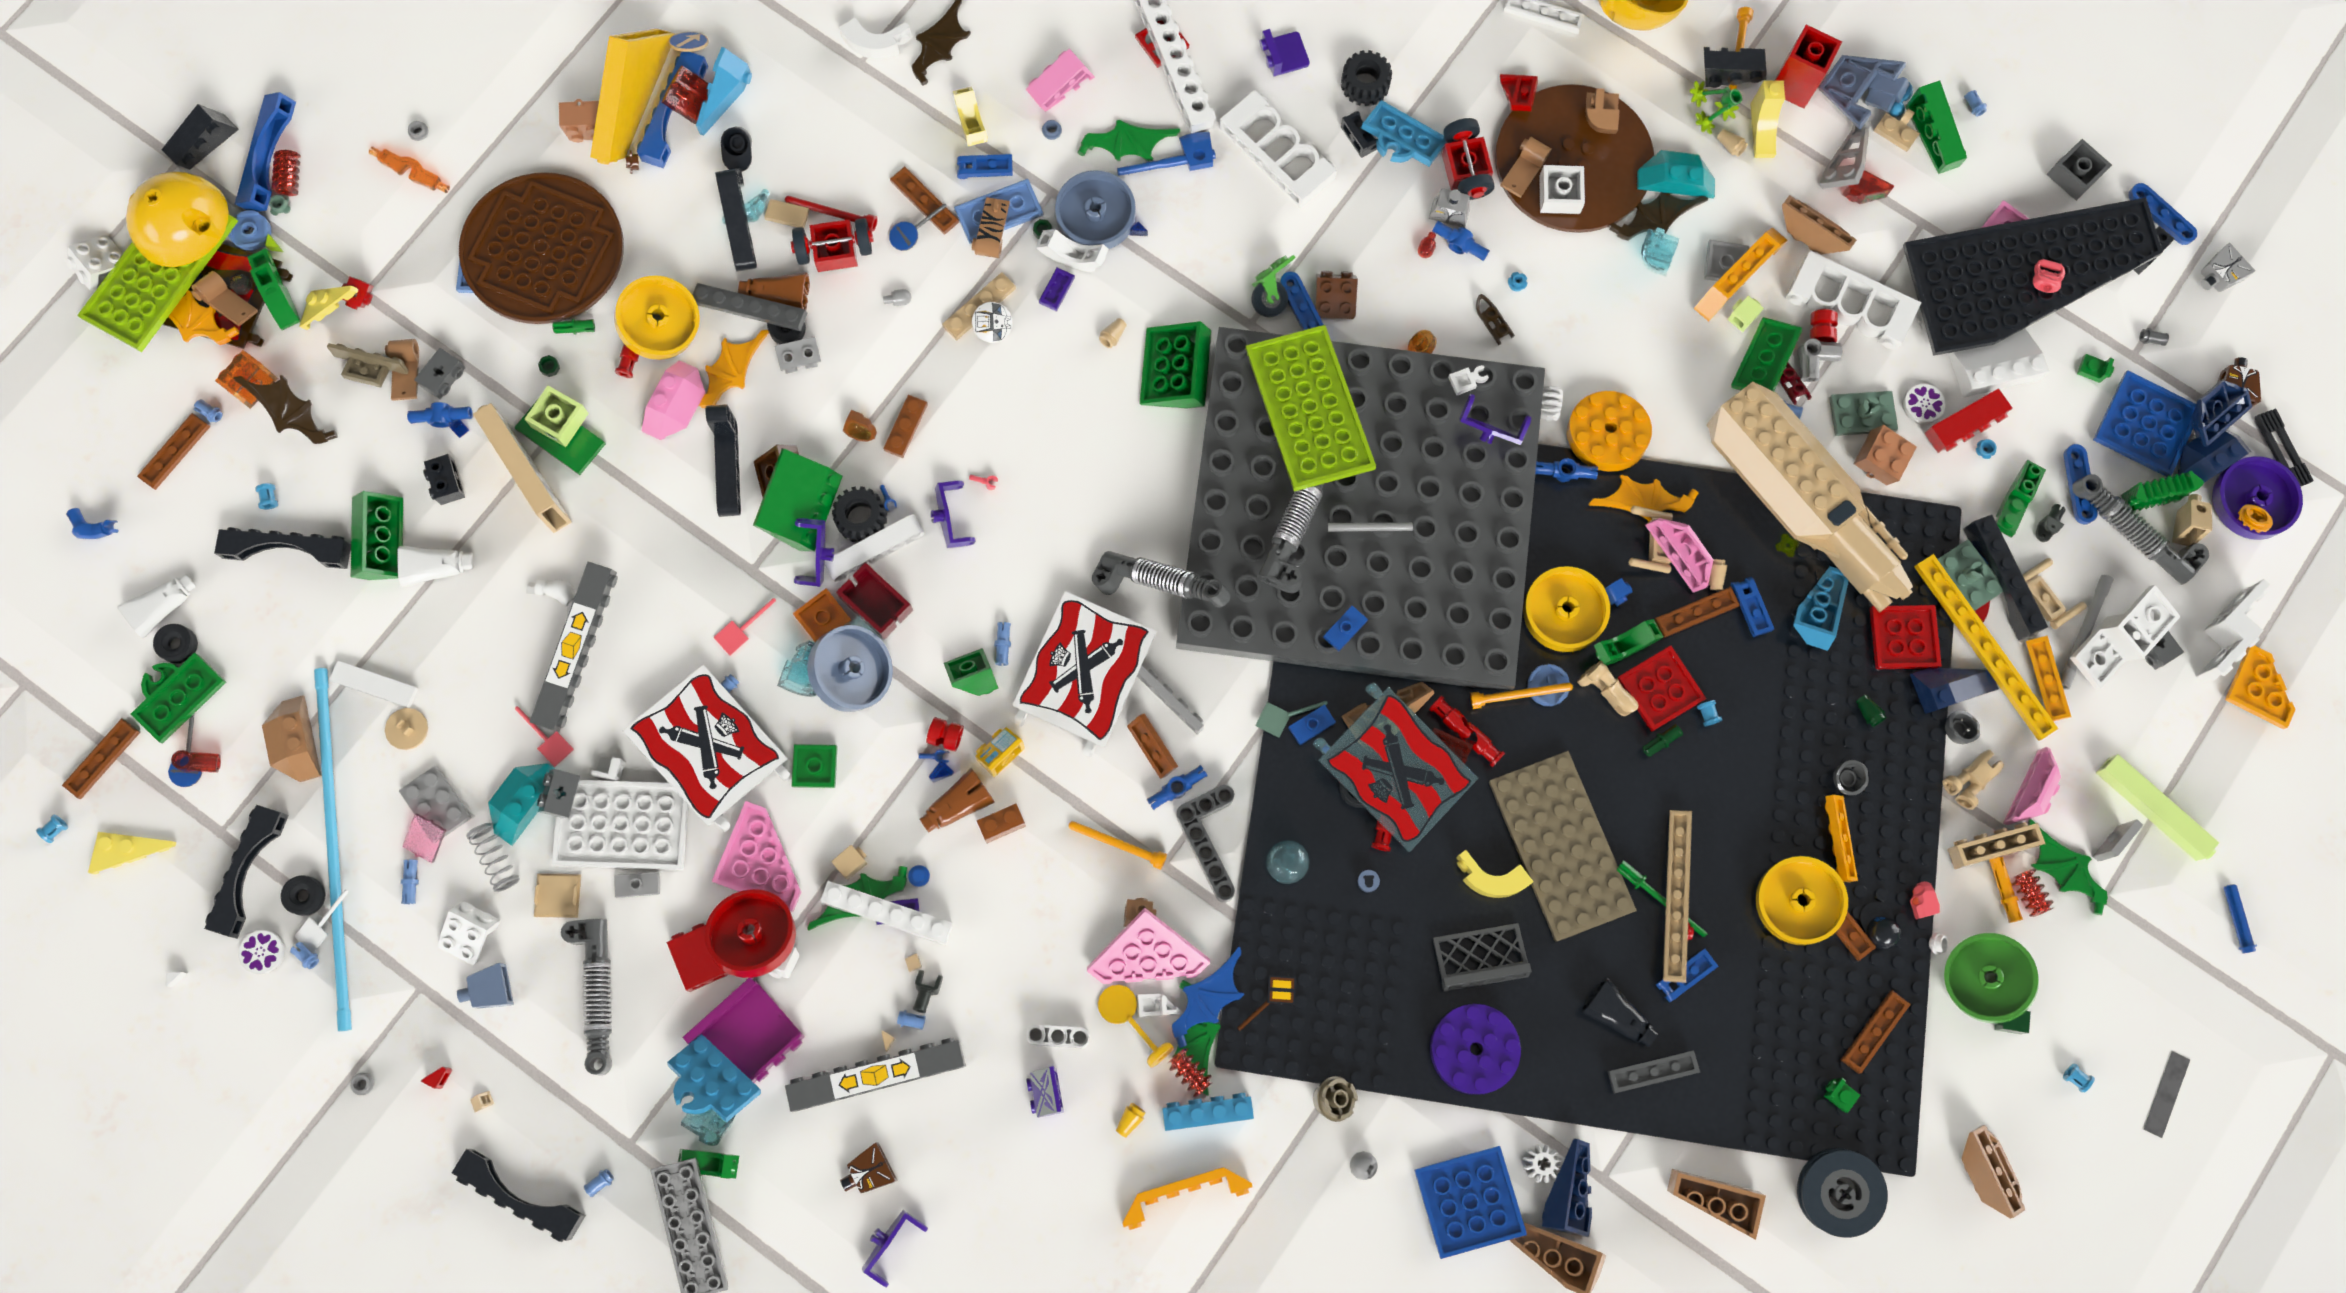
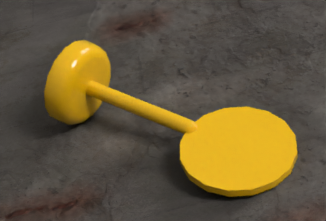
(1117, 1006)

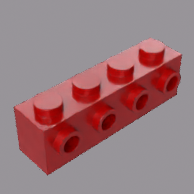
(1968, 421)

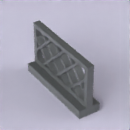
(1486, 975)

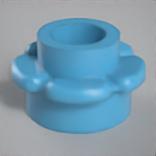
(1517, 286)
(1991, 448)

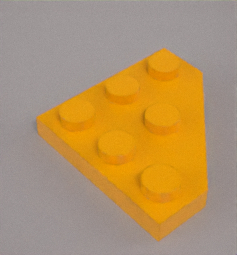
(2261, 689)

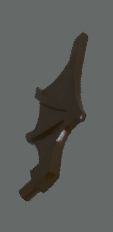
(938, 42)
(1658, 213)
(287, 409)

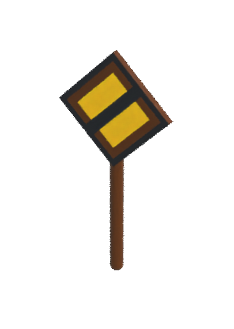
(1280, 991)

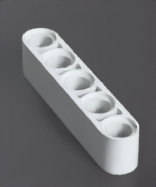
(875, 547)

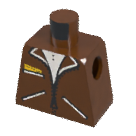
(2243, 377)
(869, 1171)

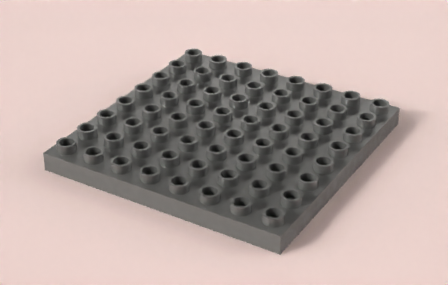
(1434, 597)

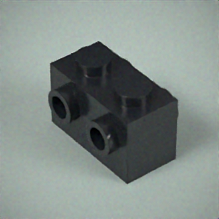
(443, 479)

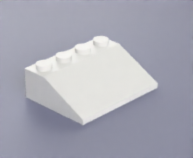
(2000, 365)

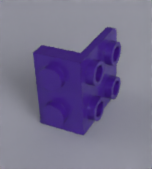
(1284, 52)

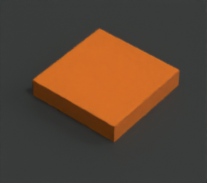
(821, 615)

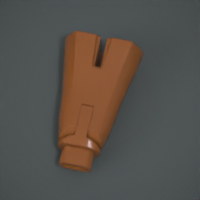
(782, 289)
(959, 801)

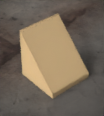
(913, 962)
(888, 1040)
(482, 1101)

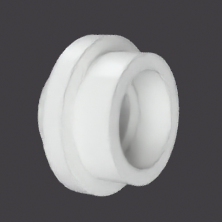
(1938, 943)

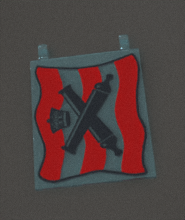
(1397, 768)

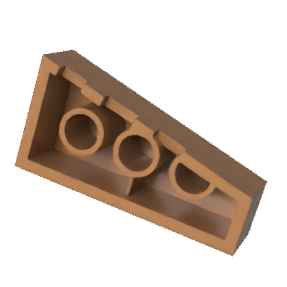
(1726, 1202)

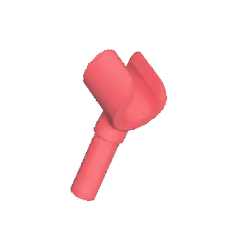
(985, 481)

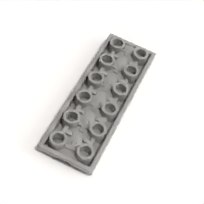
(689, 1227)

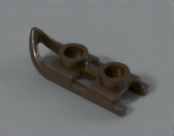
(1491, 314)

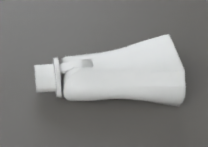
(423, 564)
(149, 609)

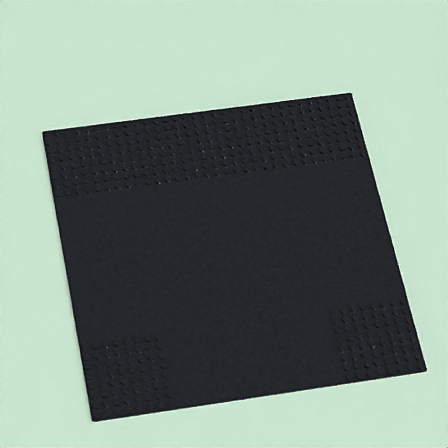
(1756, 783)

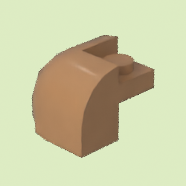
(1602, 111)

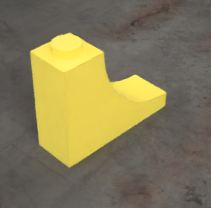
(1765, 116)

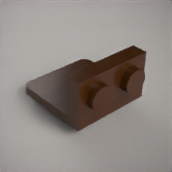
(1336, 295)

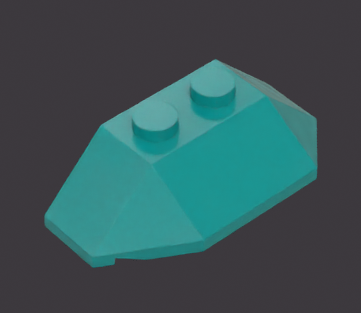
(1676, 174)
(516, 801)

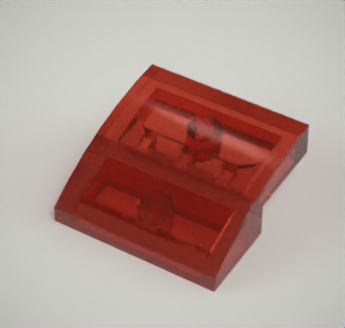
(686, 94)

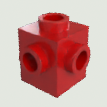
(363, 296)

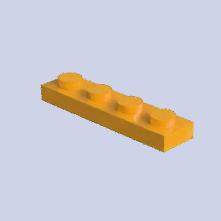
(2048, 678)
(1841, 838)

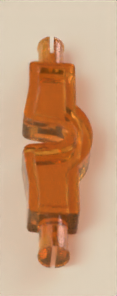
(402, 164)

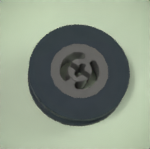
(1865, 1203)

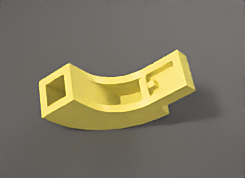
(969, 116)
(1491, 885)

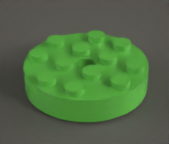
(1998, 1000)

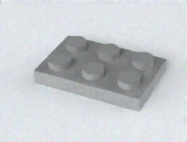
(435, 800)

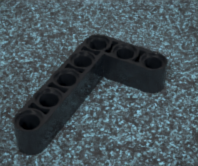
(735, 216)
(726, 446)

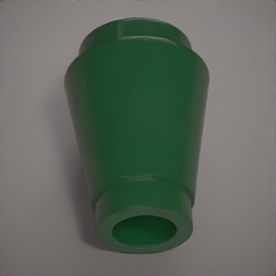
(1871, 711)

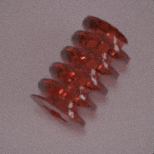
(286, 172)
(2032, 892)
(1190, 1072)

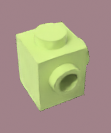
(1745, 313)

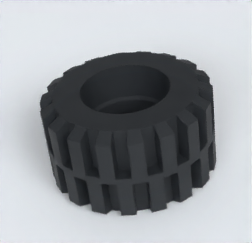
(1366, 64)
(855, 499)

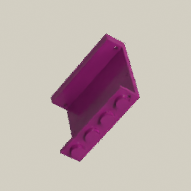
(749, 1030)

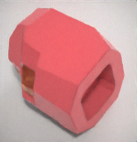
(1924, 900)

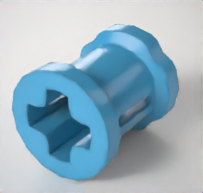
(266, 496)
(1709, 713)
(52, 828)
(2078, 1078)

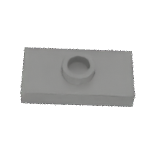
(637, 884)

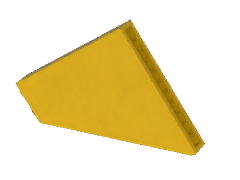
(627, 84)

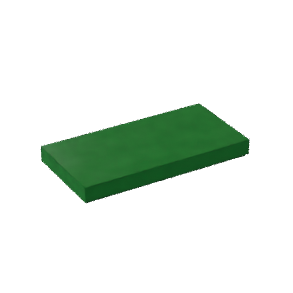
(1767, 354)
(578, 452)

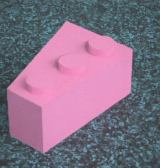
(1058, 79)

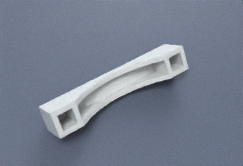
(886, 912)

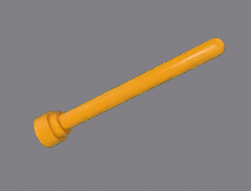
(1744, 16)
(1479, 699)
(1156, 858)

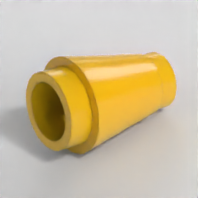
(1130, 1119)

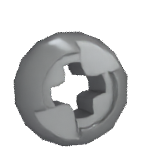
(1363, 1165)

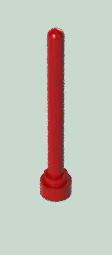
(871, 219)

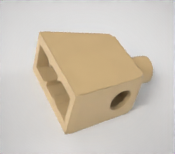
(2192, 521)

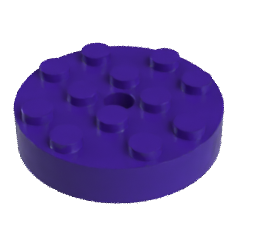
(2271, 483)
(1493, 1035)

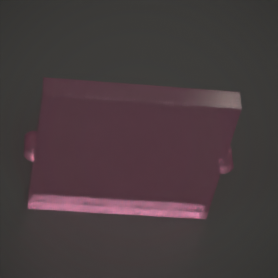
(424, 838)

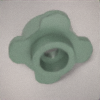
(275, 201)

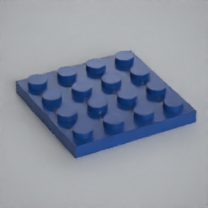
(2146, 424)
(1470, 1202)

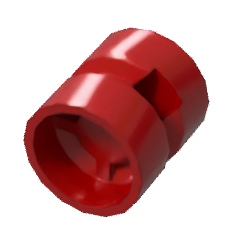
(1824, 325)
(944, 734)

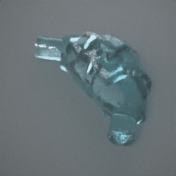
(755, 207)

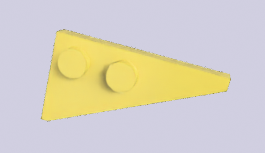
(324, 302)
(116, 849)

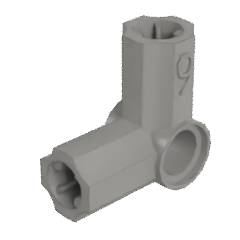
(1820, 351)

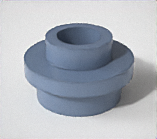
(1051, 124)

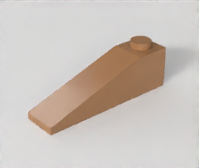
(1413, 696)
(1563, 1259)

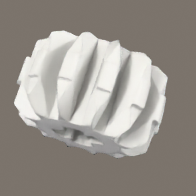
(1551, 403)
(1546, 1171)

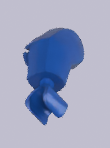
(85, 530)

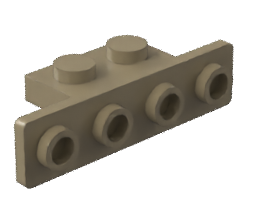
(366, 367)

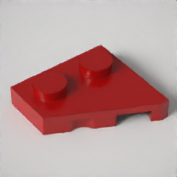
(1519, 90)

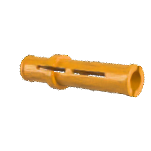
(2006, 891)

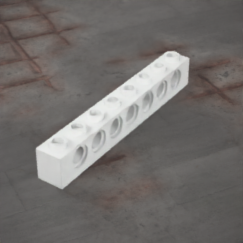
(1195, 120)

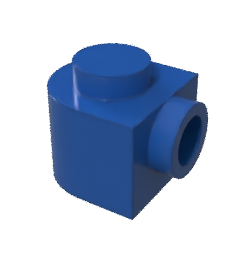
(1618, 592)

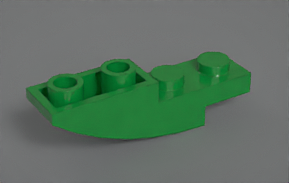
(272, 289)
(2018, 497)

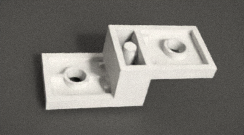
(2234, 631)
(2125, 637)

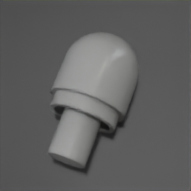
(898, 297)

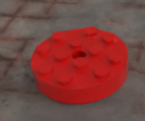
(746, 912)

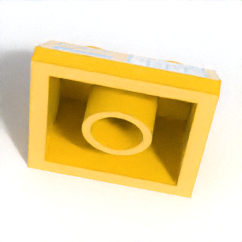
(999, 751)

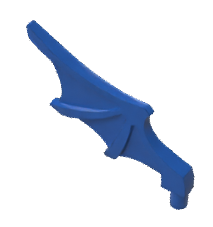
(1207, 999)

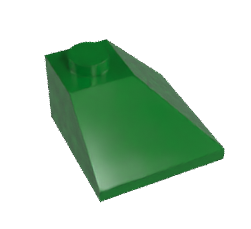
(971, 673)

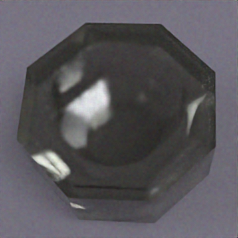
(240, 284)

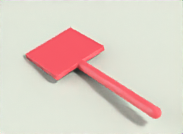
(732, 637)
(554, 748)

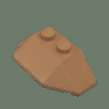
(1814, 228)
(291, 740)
(1992, 1173)

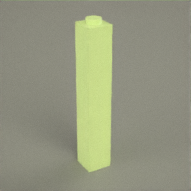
(2158, 808)

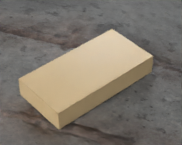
(786, 213)

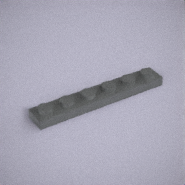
(749, 307)

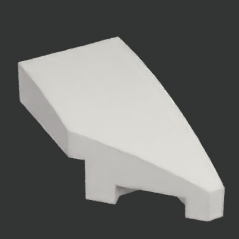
(1155, 1005)

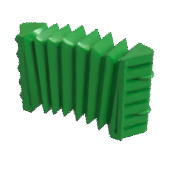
(2162, 491)

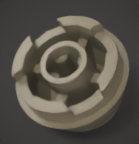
(1335, 1099)

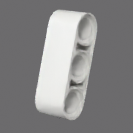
(1047, 1031)

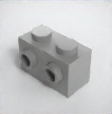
(796, 351)

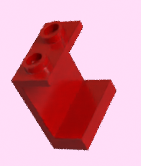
(693, 959)

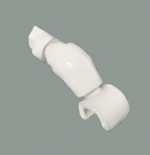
(557, 589)

